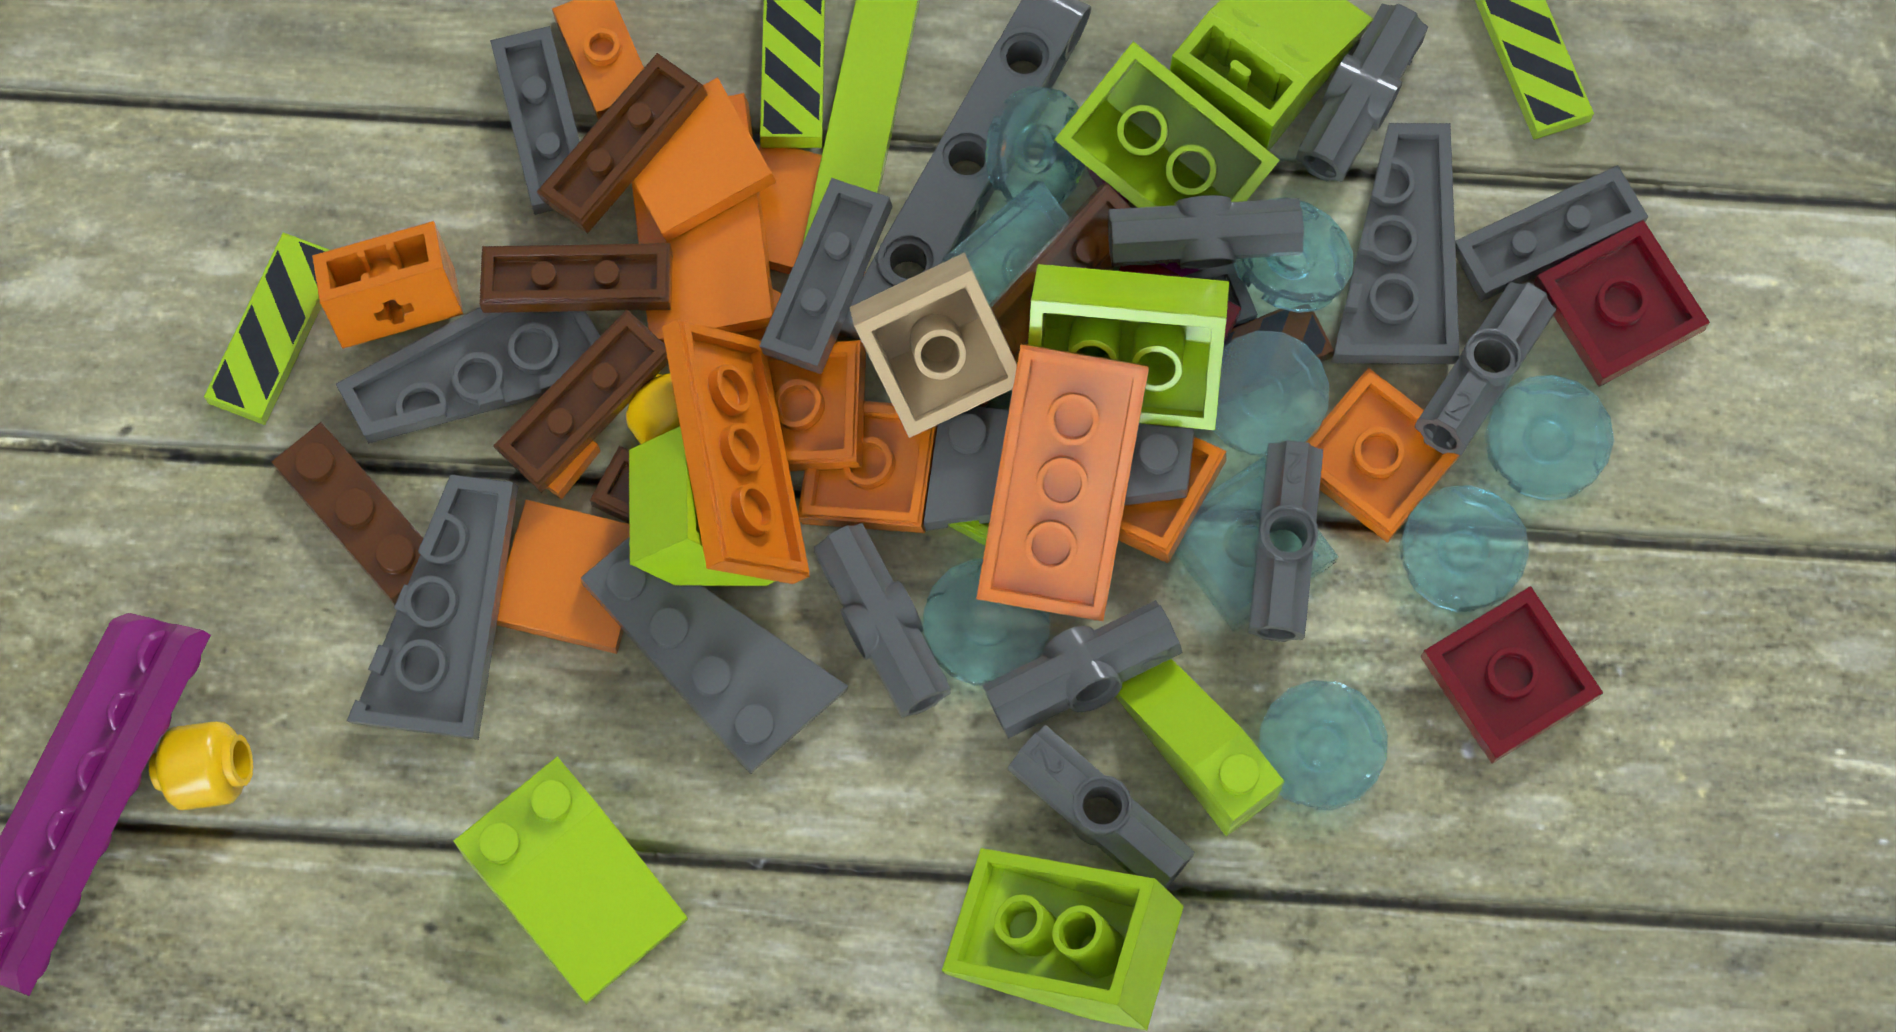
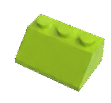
(1162, 138)
(1141, 320)

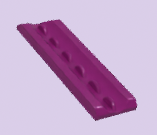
(85, 783)

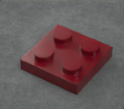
(1621, 303)
(1511, 674)

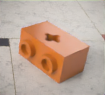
(387, 284)

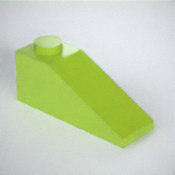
(1201, 744)

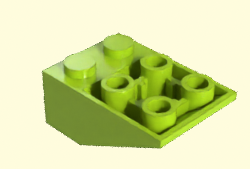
(1267, 58)

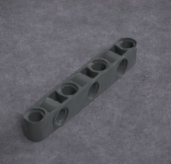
(946, 203)

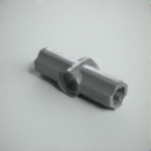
(1362, 92)
(1205, 232)
(1470, 391)
(1283, 577)
(882, 620)
(1082, 668)
(1069, 781)

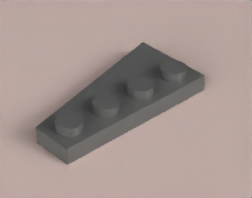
(1405, 266)
(466, 370)
(970, 455)
(442, 637)
(721, 662)

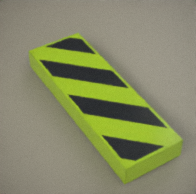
(1536, 65)
(792, 74)
(269, 333)

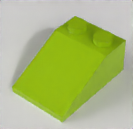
(571, 880)
(1065, 936)

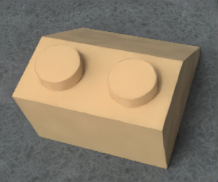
(935, 345)

